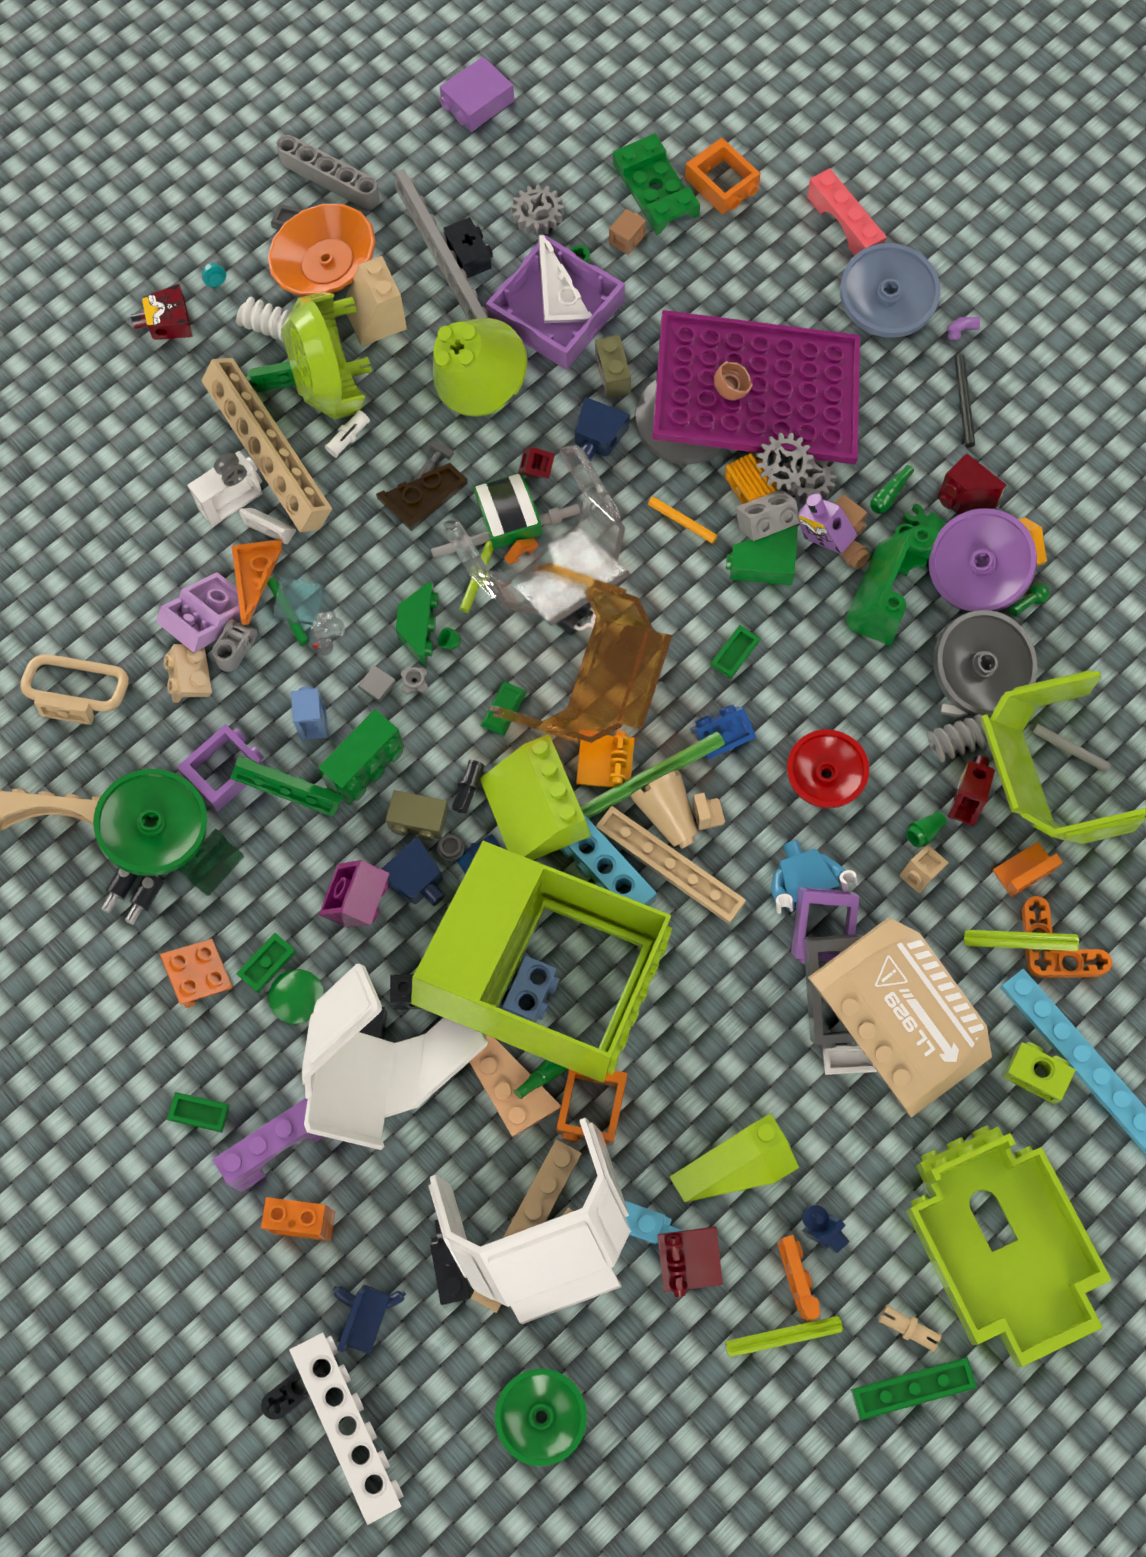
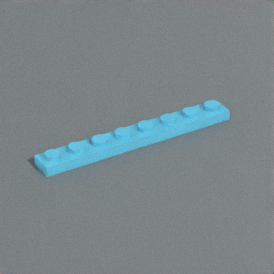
(1076, 1050)

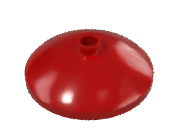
(831, 753)

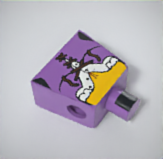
(826, 524)

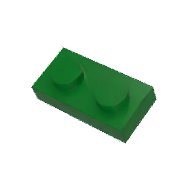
(266, 963)

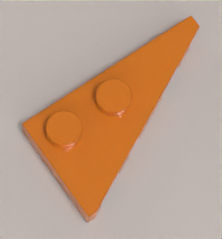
(252, 571)

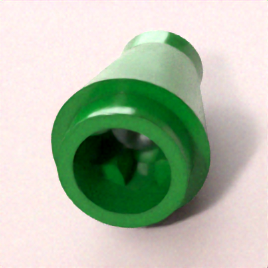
(924, 830)

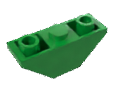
(416, 622)

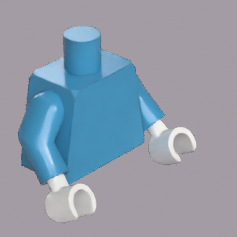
(808, 871)

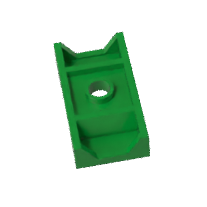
(646, 164)

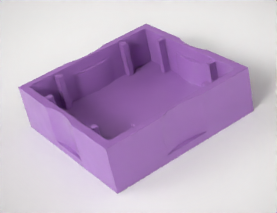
(521, 305)

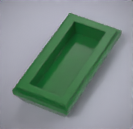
(735, 652)
(507, 697)
(198, 1112)

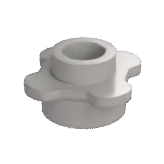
(414, 673)

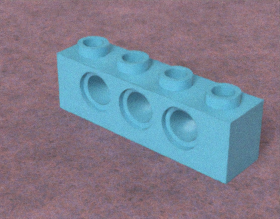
(607, 854)

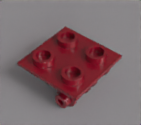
(689, 1260)

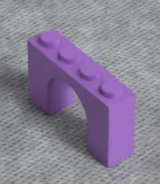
(244, 1161)

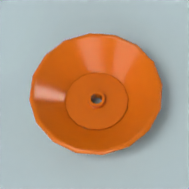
(321, 249)

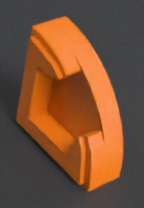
(519, 548)

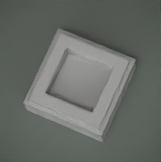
(376, 684)

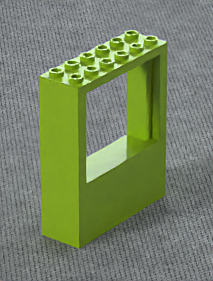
(488, 934)

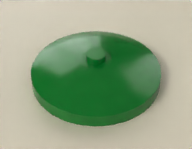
(150, 822)

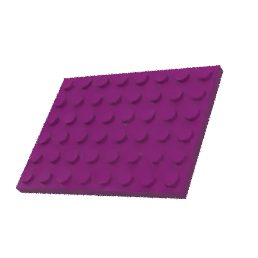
(799, 377)

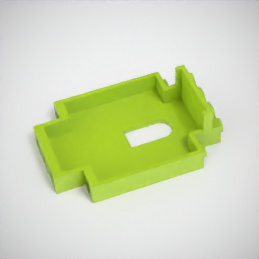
(1028, 1288)

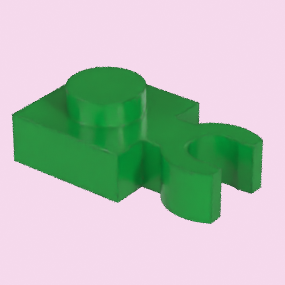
(931, 520)

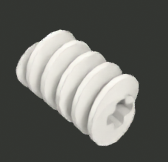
(262, 320)

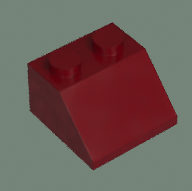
(970, 487)

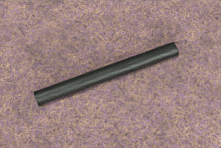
(964, 401)

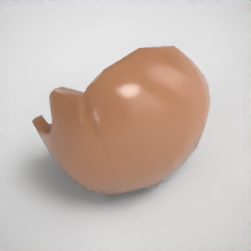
(732, 381)

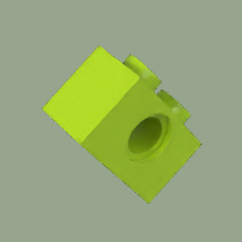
(1021, 1072)

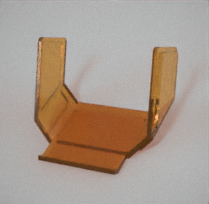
(616, 670)

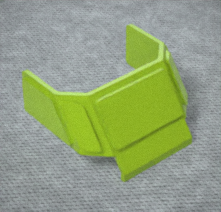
(1017, 768)

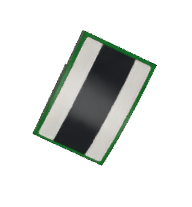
(508, 510)

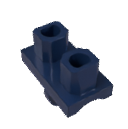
(824, 1228)

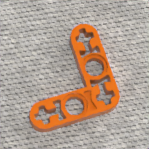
(1054, 957)

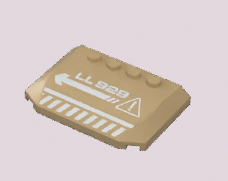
(905, 1013)

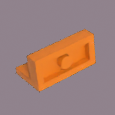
(1026, 869)

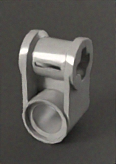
(233, 640)

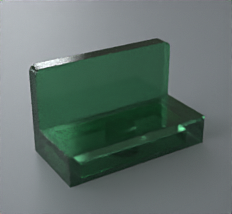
(211, 863)

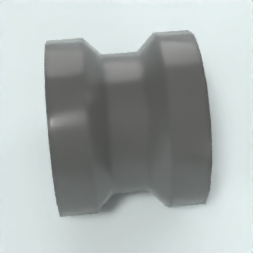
(230, 469)

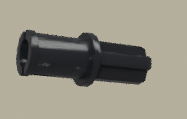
(467, 786)

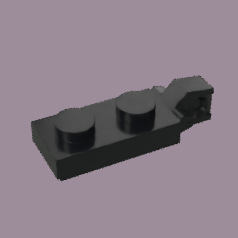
(449, 1278)

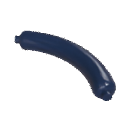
(348, 1298)

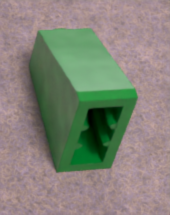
(765, 559)

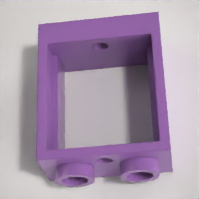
(231, 788)
(826, 897)

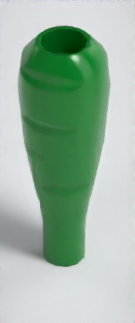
(888, 493)
(541, 1075)

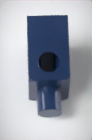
(600, 428)
(415, 874)

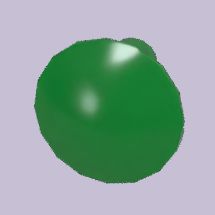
(294, 996)

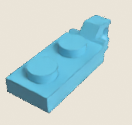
(647, 1223)

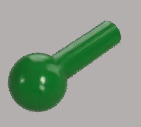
(1037, 594)

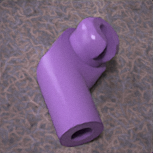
(961, 324)

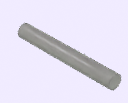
(1071, 748)

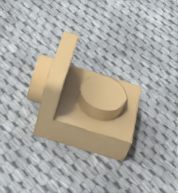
(707, 812)
(923, 868)

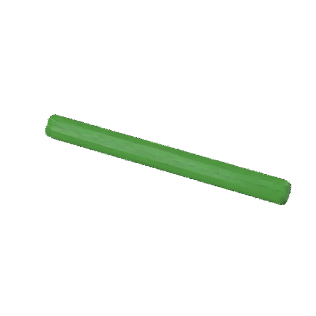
(643, 779)

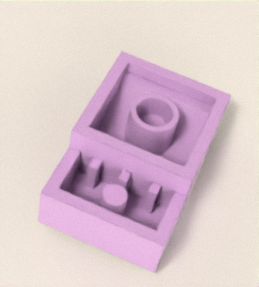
(200, 612)

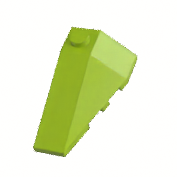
(744, 1161)

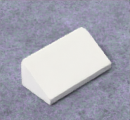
(267, 524)

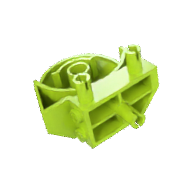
(318, 357)

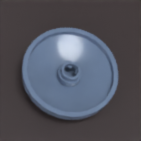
(890, 290)

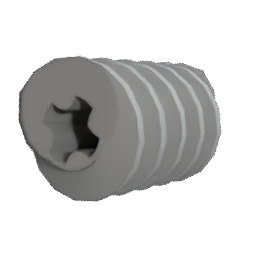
(957, 737)

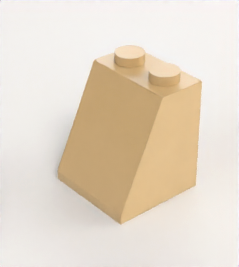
(376, 302)

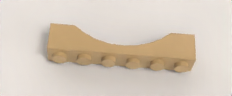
(21, 805)

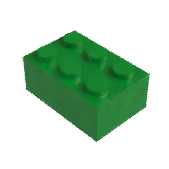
(362, 757)

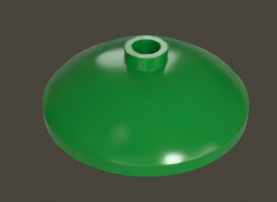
(516, 1417)

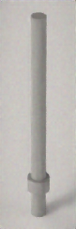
(553, 516)

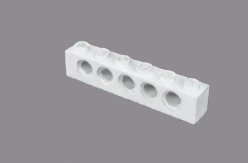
(371, 1504)

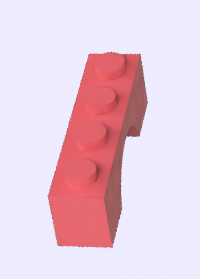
(831, 196)

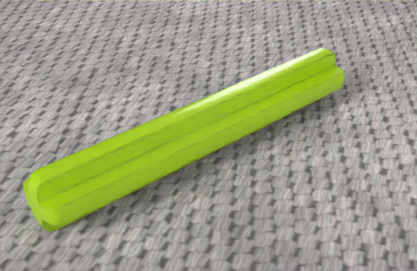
(1022, 940)
(783, 1336)

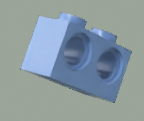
(309, 713)
(524, 988)

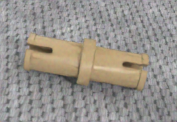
(910, 1328)

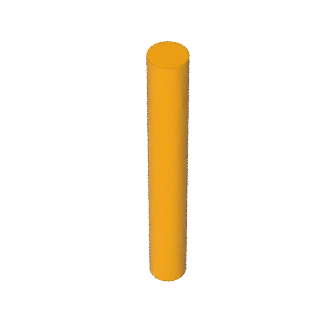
(682, 520)

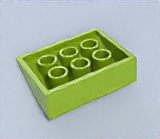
(534, 801)

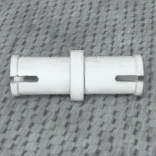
(358, 421)

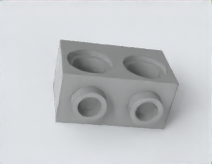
(767, 515)

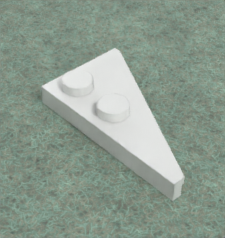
(560, 299)

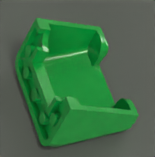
(876, 608)

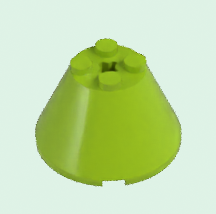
(478, 365)

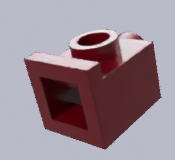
(536, 463)

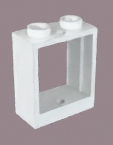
(220, 501)

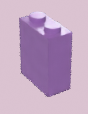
(476, 94)

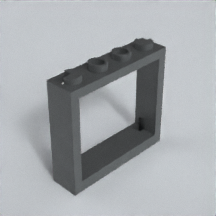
(811, 949)

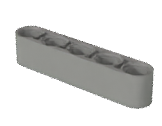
(328, 172)

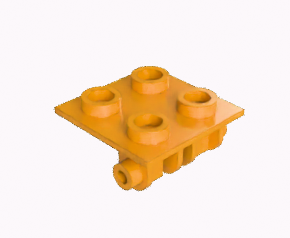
(606, 761)

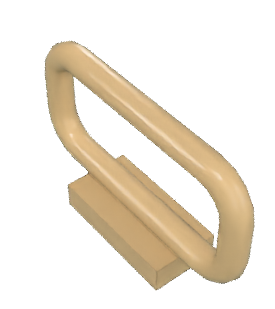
(71, 707)

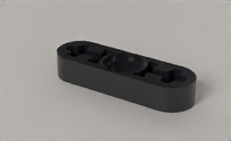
(277, 1394)

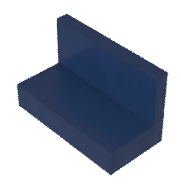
(364, 1319)

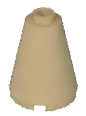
(668, 808)

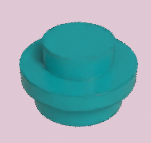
(213, 275)

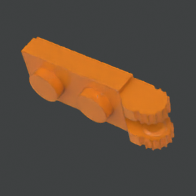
(798, 1279)

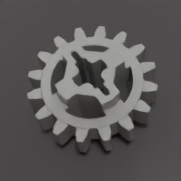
(537, 210)
(795, 454)
(819, 480)

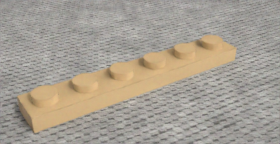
(670, 865)
(540, 1198)

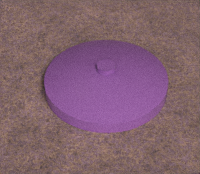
(983, 560)

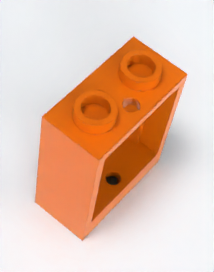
(707, 160)
(573, 1133)
(298, 1219)

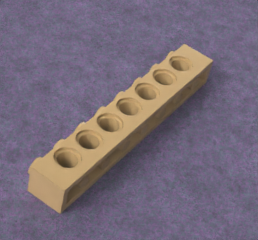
(266, 445)

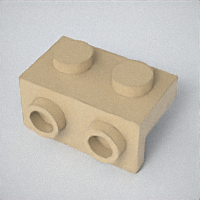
(187, 673)

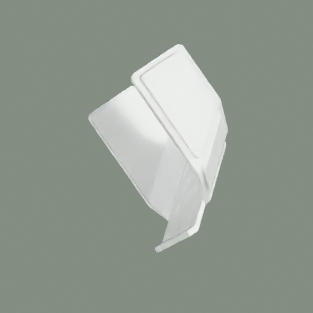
(363, 1079)
(552, 1261)

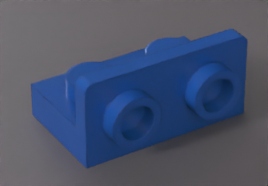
(730, 723)

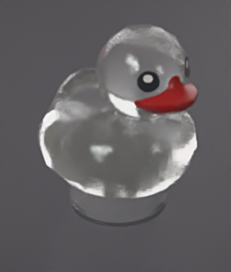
(326, 626)

